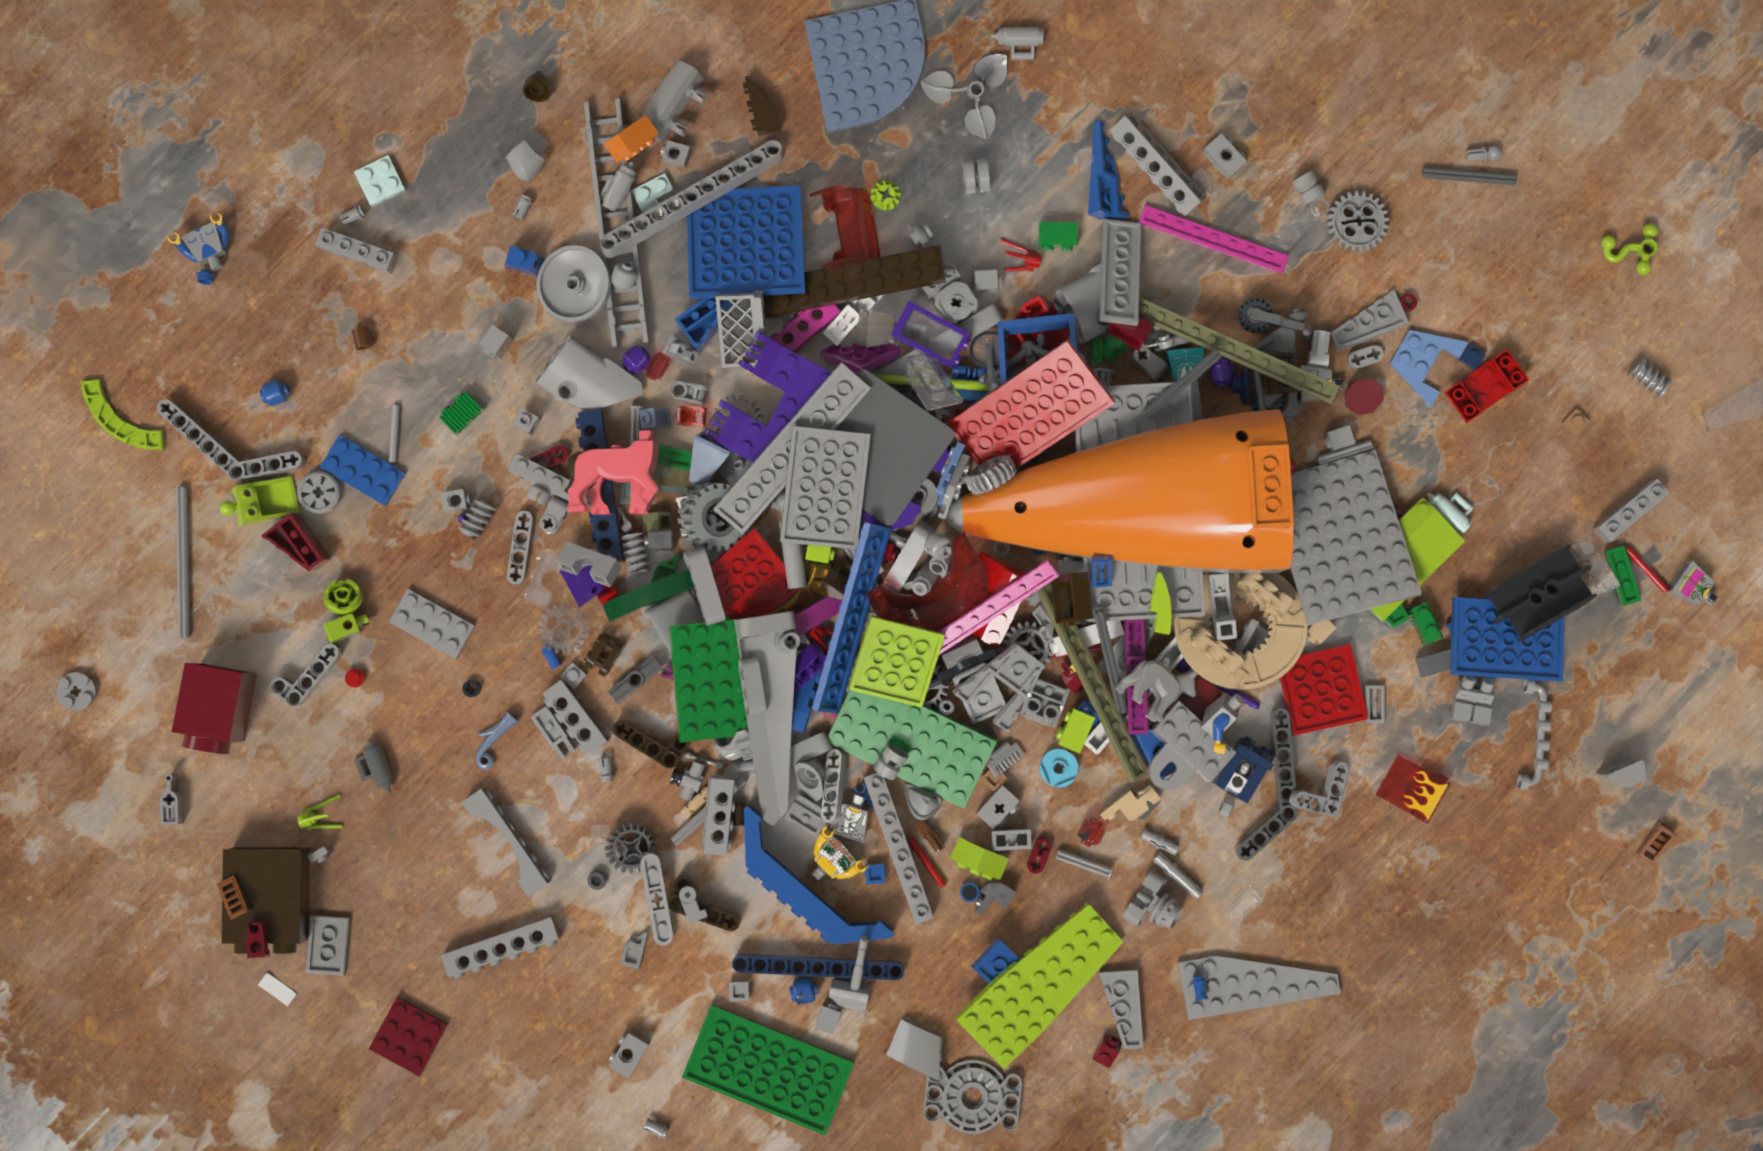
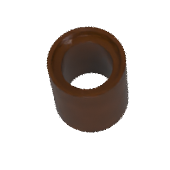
(362, 338)

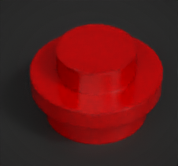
(354, 678)

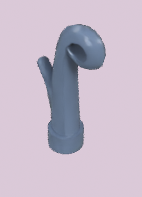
(493, 734)

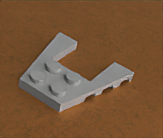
(1015, 669)

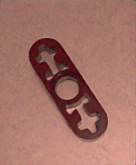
(553, 451)

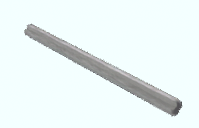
(182, 562)

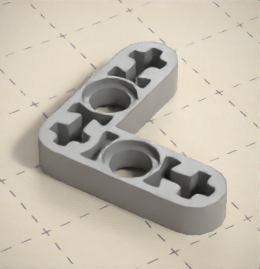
(1324, 800)

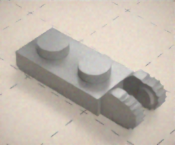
(552, 730)

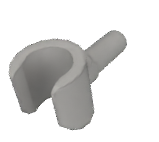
(626, 526)

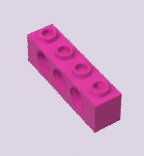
(814, 327)

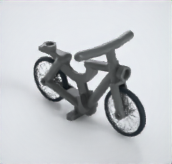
(985, 353)

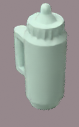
(1450, 512)

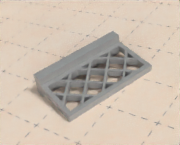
(758, 324)

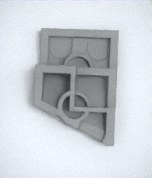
(917, 1049)

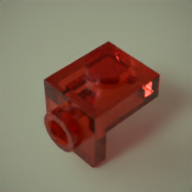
(691, 416)

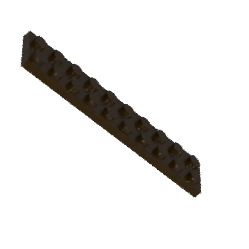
(862, 281)

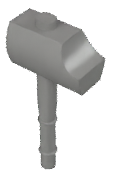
(852, 994)

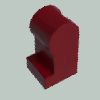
(257, 940)

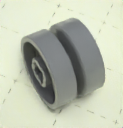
(976, 175)

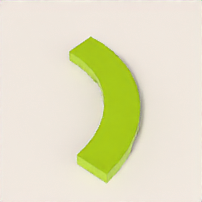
(114, 424)

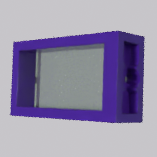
(931, 335)

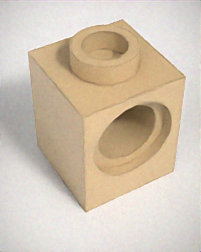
(1319, 632)

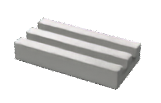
(1374, 703)

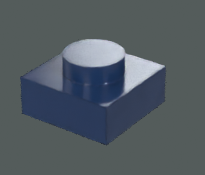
(1472, 357)

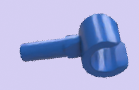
(864, 794)

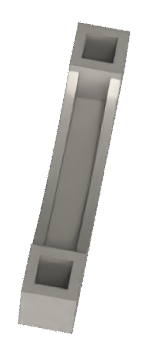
(483, 806)

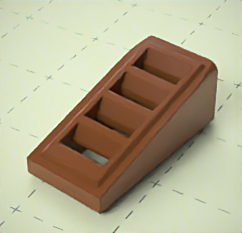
(1671, 835)
(227, 900)

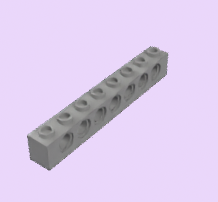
(898, 848)

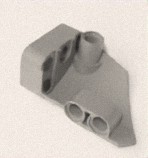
(1083, 300)
(587, 377)

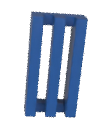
(1102, 561)

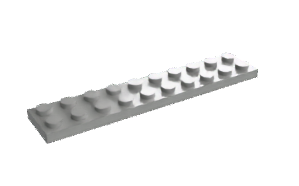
(769, 471)

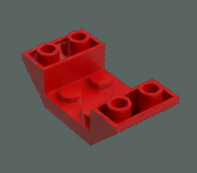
(1486, 385)

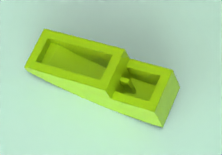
(1161, 605)

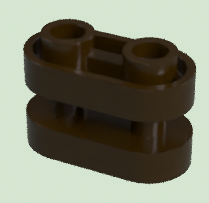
(603, 643)

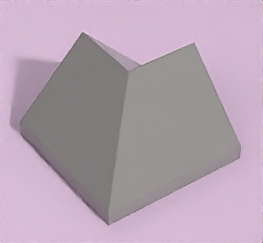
(1626, 773)

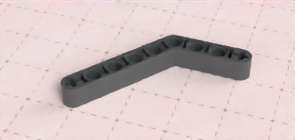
(1280, 785)

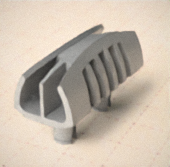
(672, 98)

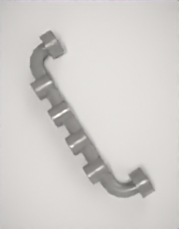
(1541, 744)

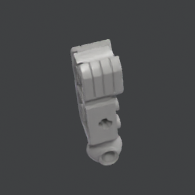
(952, 290)

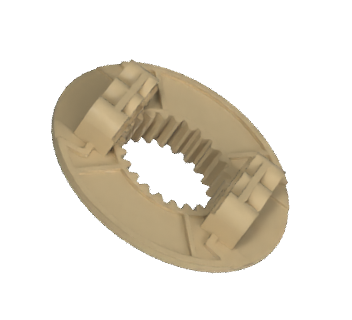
(1274, 657)

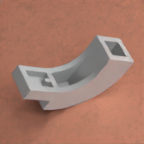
(1220, 605)

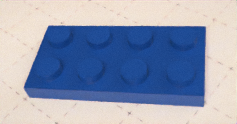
(362, 470)

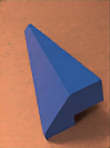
(1104, 192)

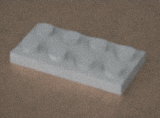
(432, 624)

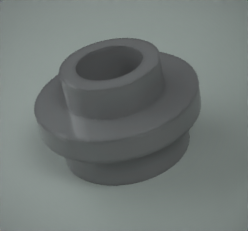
(592, 875)

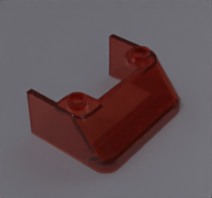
(854, 224)

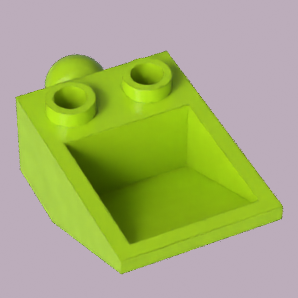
(266, 499)

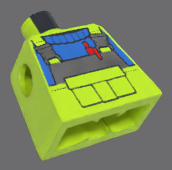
(336, 628)

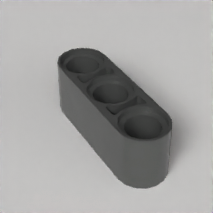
(1434, 663)

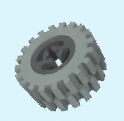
(702, 526)

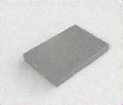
(327, 945)

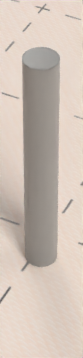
(394, 433)

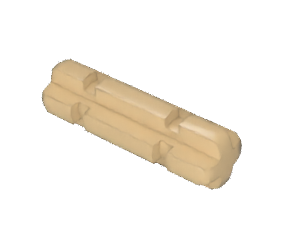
(695, 803)

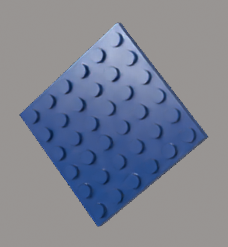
(747, 243)

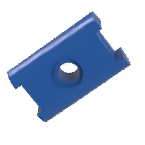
(1145, 746)

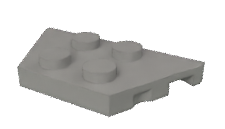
(955, 485)

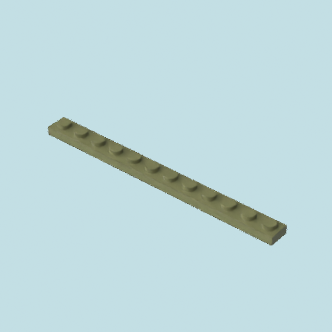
(1238, 352)
(1096, 692)

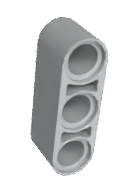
(809, 748)

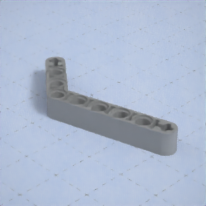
(219, 450)

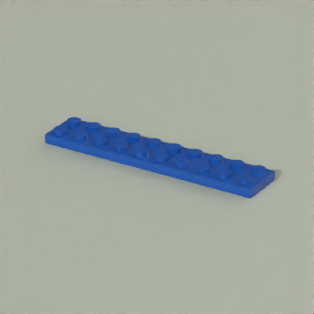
(851, 618)

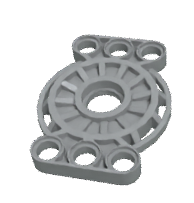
(976, 1116)

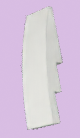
(849, 319)

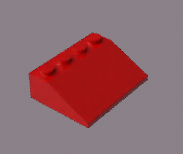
(1000, 576)

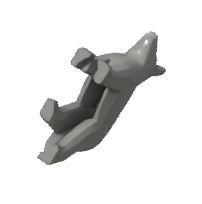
(1161, 682)

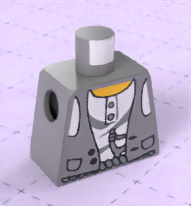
(852, 820)

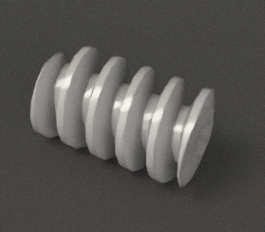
(1650, 377)
(476, 519)
(635, 552)

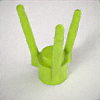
(309, 818)

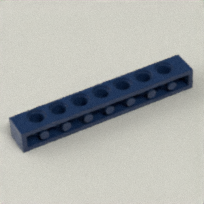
(596, 419)

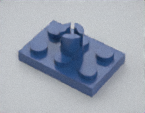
(994, 960)

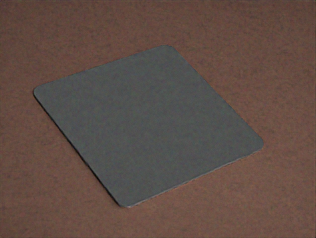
(901, 446)

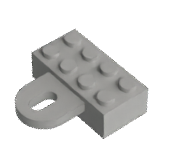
(1186, 747)

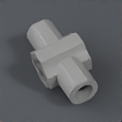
(692, 780)

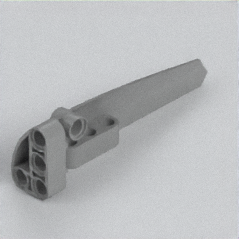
(768, 692)

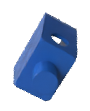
(523, 261)

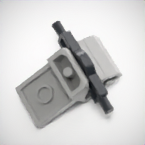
(963, 662)

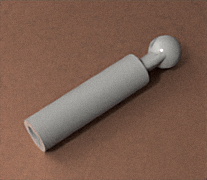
(792, 557)

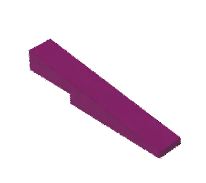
(1134, 655)

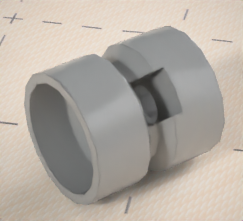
(1307, 186)
(892, 759)

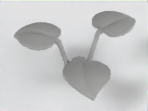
(979, 120)

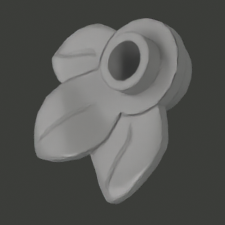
(1160, 338)

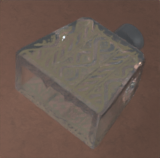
(875, 328)

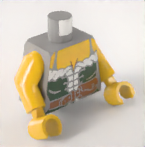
(834, 857)

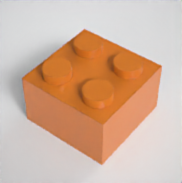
(632, 139)

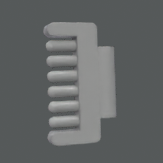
(1000, 754)

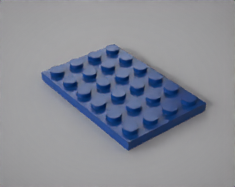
(1493, 649)

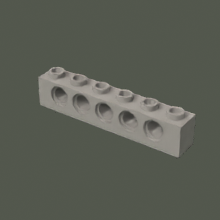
(1168, 166)
(452, 959)

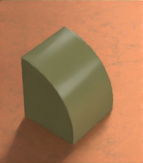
(657, 521)

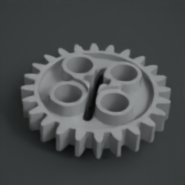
(1360, 238)

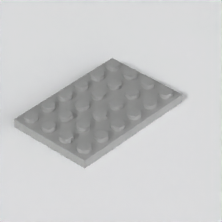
(824, 487)

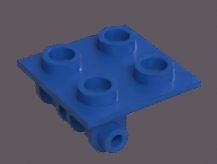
(965, 373)

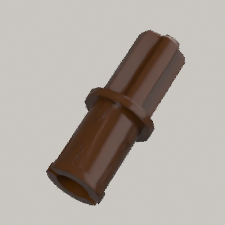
(930, 835)

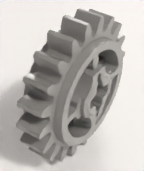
(1029, 640)

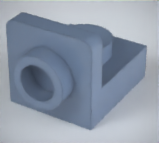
(655, 418)

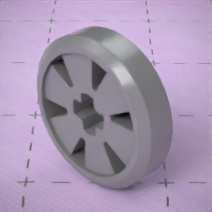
(310, 500)

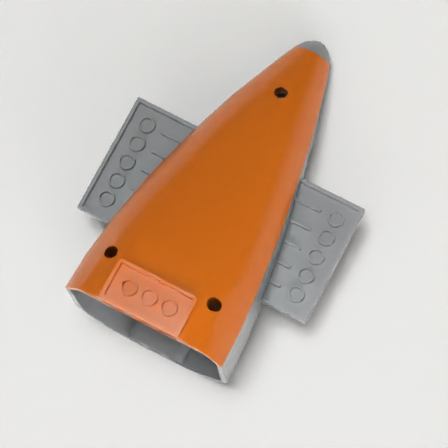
(1153, 497)

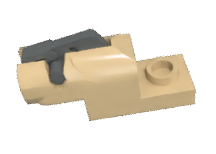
(1133, 806)

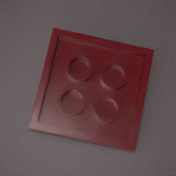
(408, 1036)

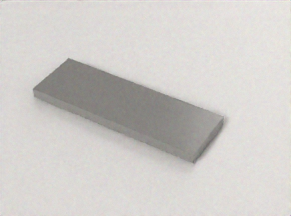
(1120, 272)

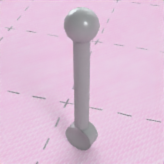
(719, 765)

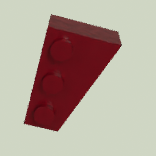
(298, 542)

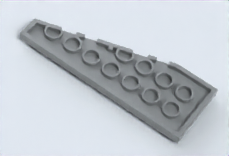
(1248, 985)

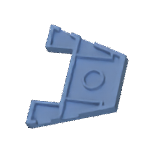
(1417, 356)
(948, 471)

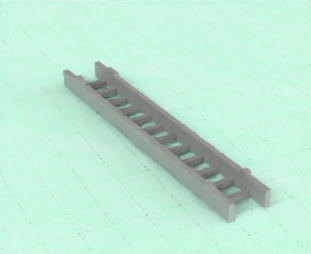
(600, 216)

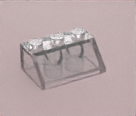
(930, 382)

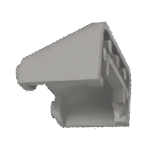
(674, 611)

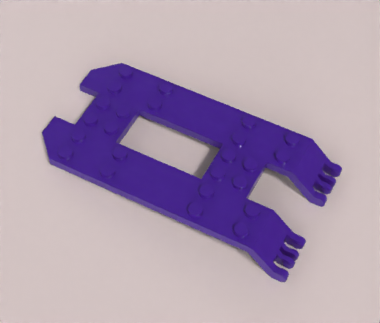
(799, 381)

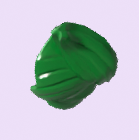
(1106, 348)

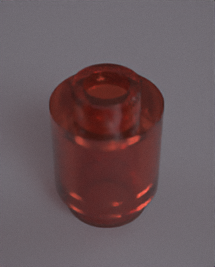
(657, 366)

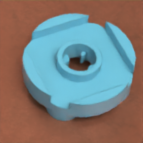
(1068, 773)

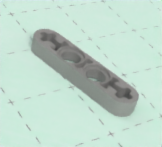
(517, 547)
(836, 786)

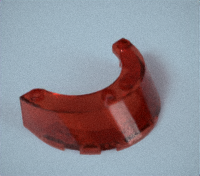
(952, 597)

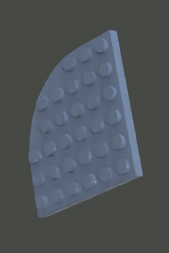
(866, 61)

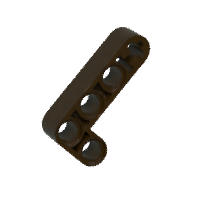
(648, 741)
(703, 905)

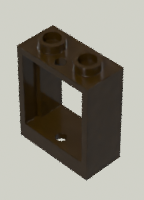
(1063, 599)

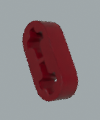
(1043, 857)

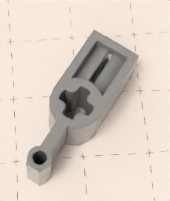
(171, 811)

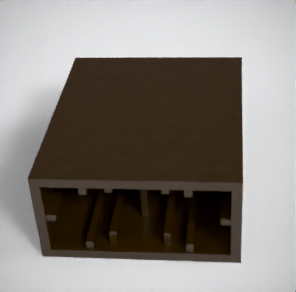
(277, 892)

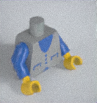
(205, 243)
(1219, 717)

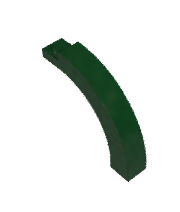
(648, 595)

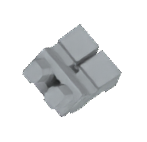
(1476, 693)

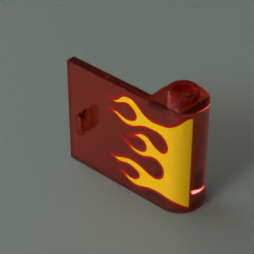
(1415, 790)

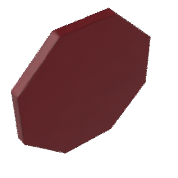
(1364, 396)

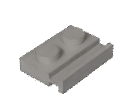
(806, 815)

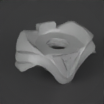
(735, 747)

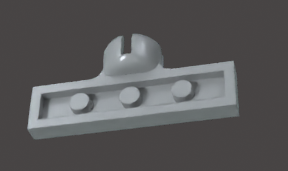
(540, 479)

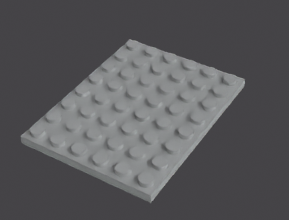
(1347, 540)

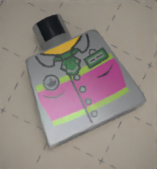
(1692, 585)

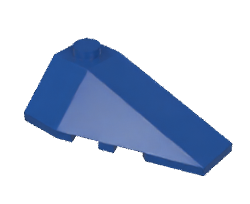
(803, 703)

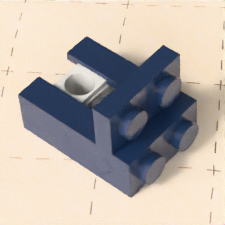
(1258, 757)

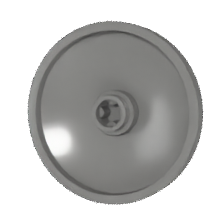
(573, 283)

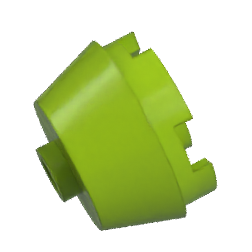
(342, 597)

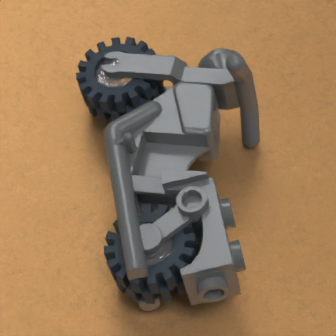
(1256, 317)

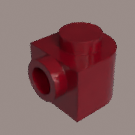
(891, 553)

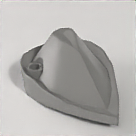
(921, 802)

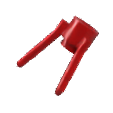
(1032, 258)
(820, 636)

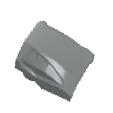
(1044, 703)

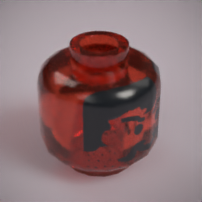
(1091, 832)

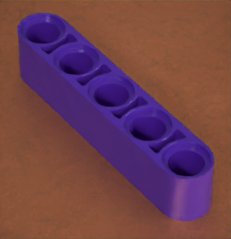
(808, 665)

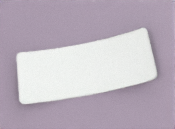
(277, 989)

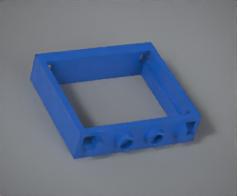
(1030, 325)

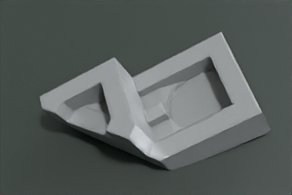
(1045, 622)
(633, 952)

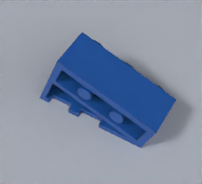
(701, 321)

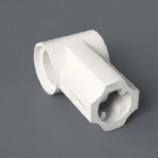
(1319, 353)

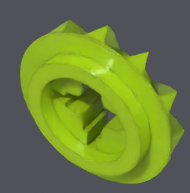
(888, 203)

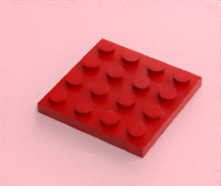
(750, 578)
(1323, 691)

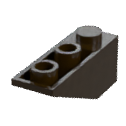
(764, 113)

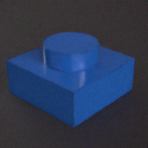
(875, 874)

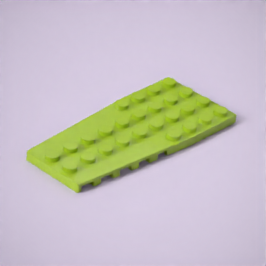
(1039, 986)

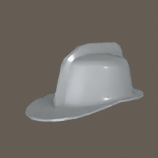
(809, 779)

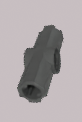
(626, 687)

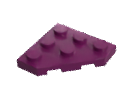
(859, 356)

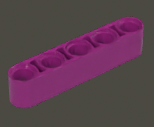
(816, 614)

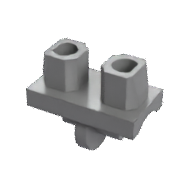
(680, 351)

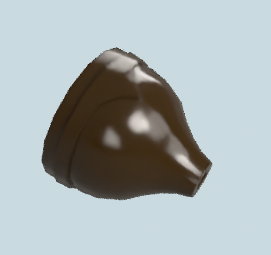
(537, 87)

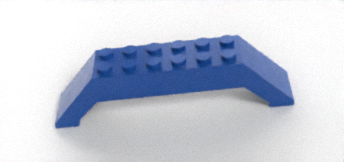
(798, 895)

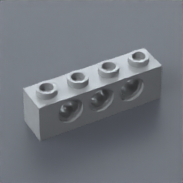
(356, 250)
(1630, 511)
(597, 737)
(716, 785)

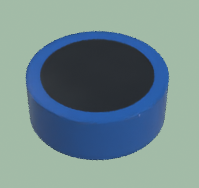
(969, 892)

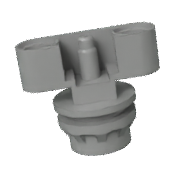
(1164, 910)

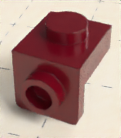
(1107, 1050)

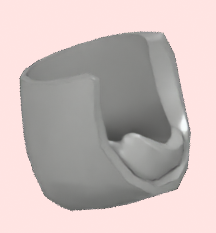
(525, 161)

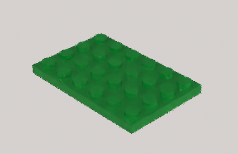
(707, 681)

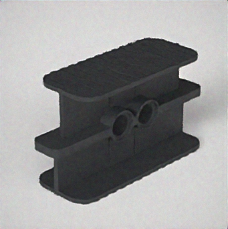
(1557, 571)

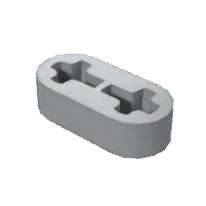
(1363, 353)

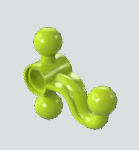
(1643, 267)

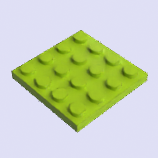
(896, 661)

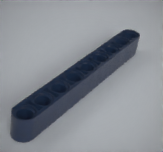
(809, 970)

